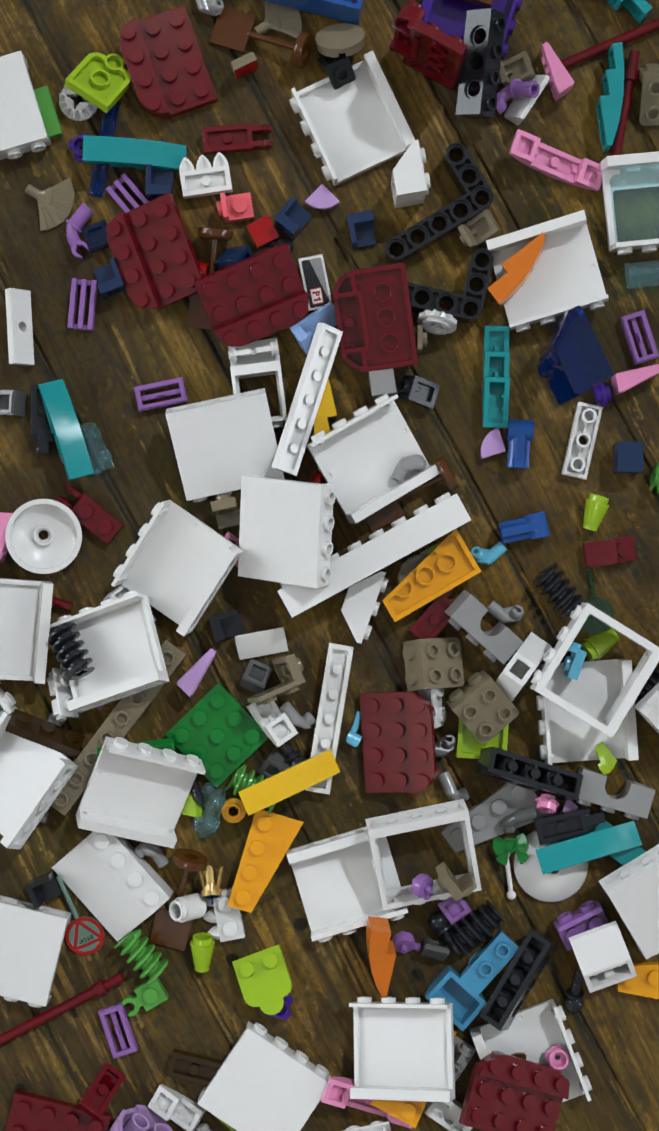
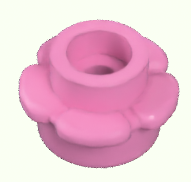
(546, 804)
(562, 1062)

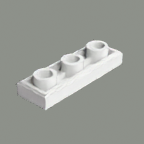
(19, 327)
(579, 456)

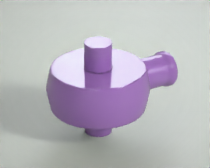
(422, 886)
(405, 942)

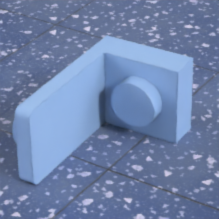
(305, 329)

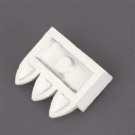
(205, 179)
(228, 919)

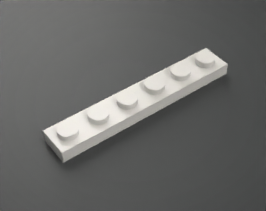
(307, 399)
(331, 706)

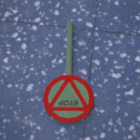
(84, 933)

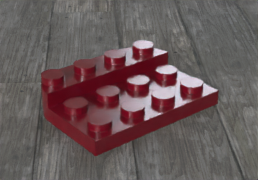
(427, 47)
(166, 64)
(154, 254)
(254, 297)
(375, 318)
(398, 742)
(513, 1095)
(43, 1113)

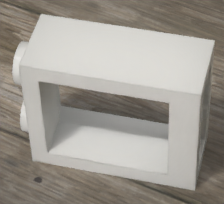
(262, 369)

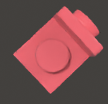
(235, 207)

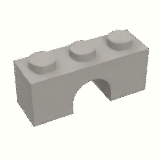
(498, 642)
(633, 799)

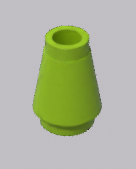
(595, 510)
(599, 644)
(202, 949)

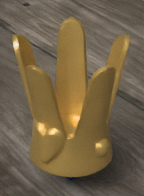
(211, 888)

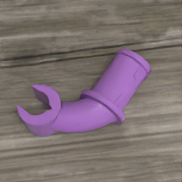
(515, 90)
(74, 227)

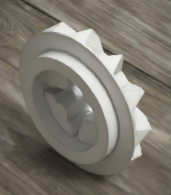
(78, 113)
(437, 322)

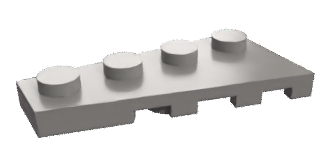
(487, 815)

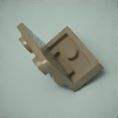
(649, 95)
(433, 663)
(290, 675)
(482, 706)

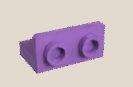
(584, 919)

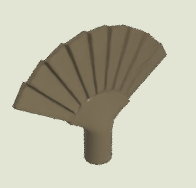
(280, 19)
(53, 203)

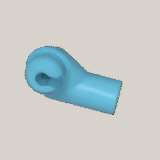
(488, 556)

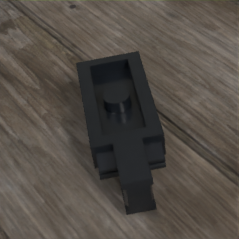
(39, 425)
(567, 824)

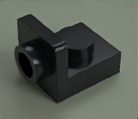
(338, 70)
(418, 391)

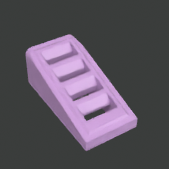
(193, 677)

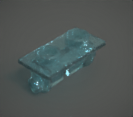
(642, 274)
(99, 455)
(213, 801)

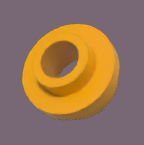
(233, 802)

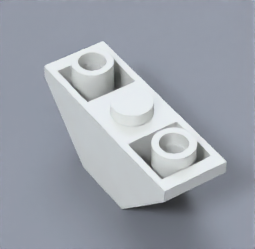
(361, 604)
(522, 665)

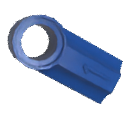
(519, 436)
(528, 527)

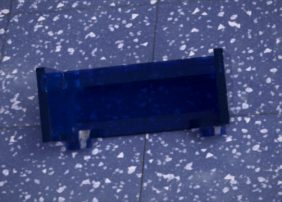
(573, 357)

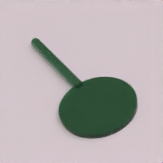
(592, 624)

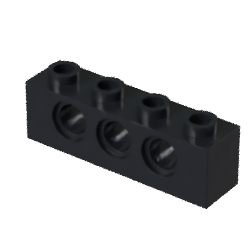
(481, 64)
(529, 773)
(518, 980)

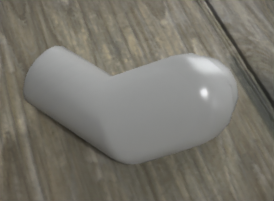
(153, 851)

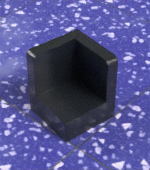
(226, 625)
(43, 888)

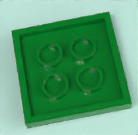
(218, 734)

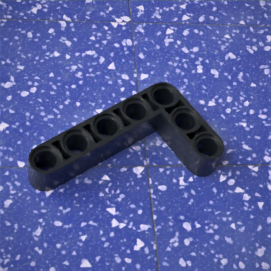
(445, 214)
(458, 301)

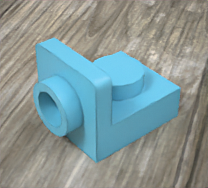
(573, 663)

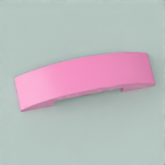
(555, 163)
(338, 1094)

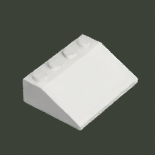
(113, 882)

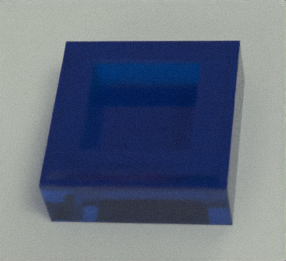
(96, 236)

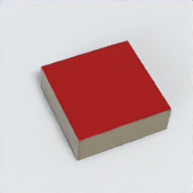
(244, 65)
(262, 231)

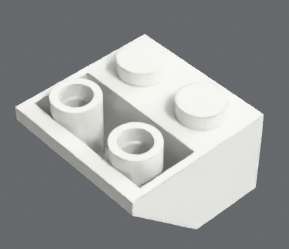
(408, 179)
(602, 956)

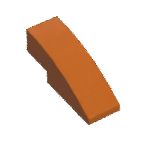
(517, 270)
(380, 952)

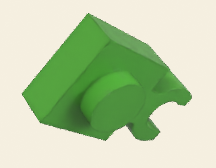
(146, 996)

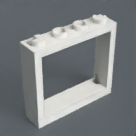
(632, 687)
(415, 820)

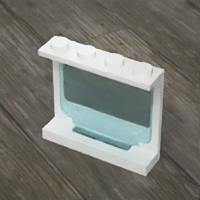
(631, 201)

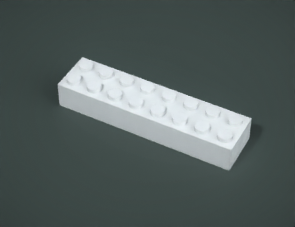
(380, 551)

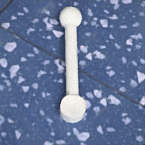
(510, 894)

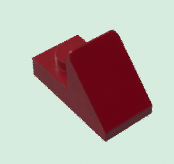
(609, 551)
(101, 1091)

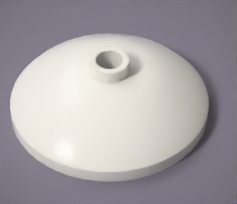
(47, 554)
(550, 886)

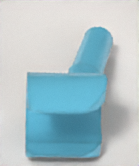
(352, 737)

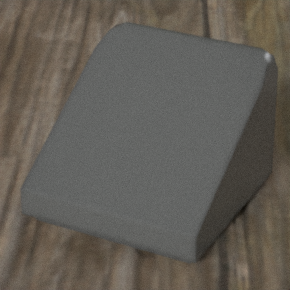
(13, 403)
(256, 676)
(274, 763)
(434, 949)

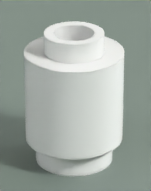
(187, 907)

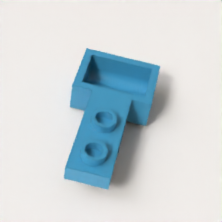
(466, 988)

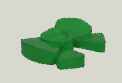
(519, 844)

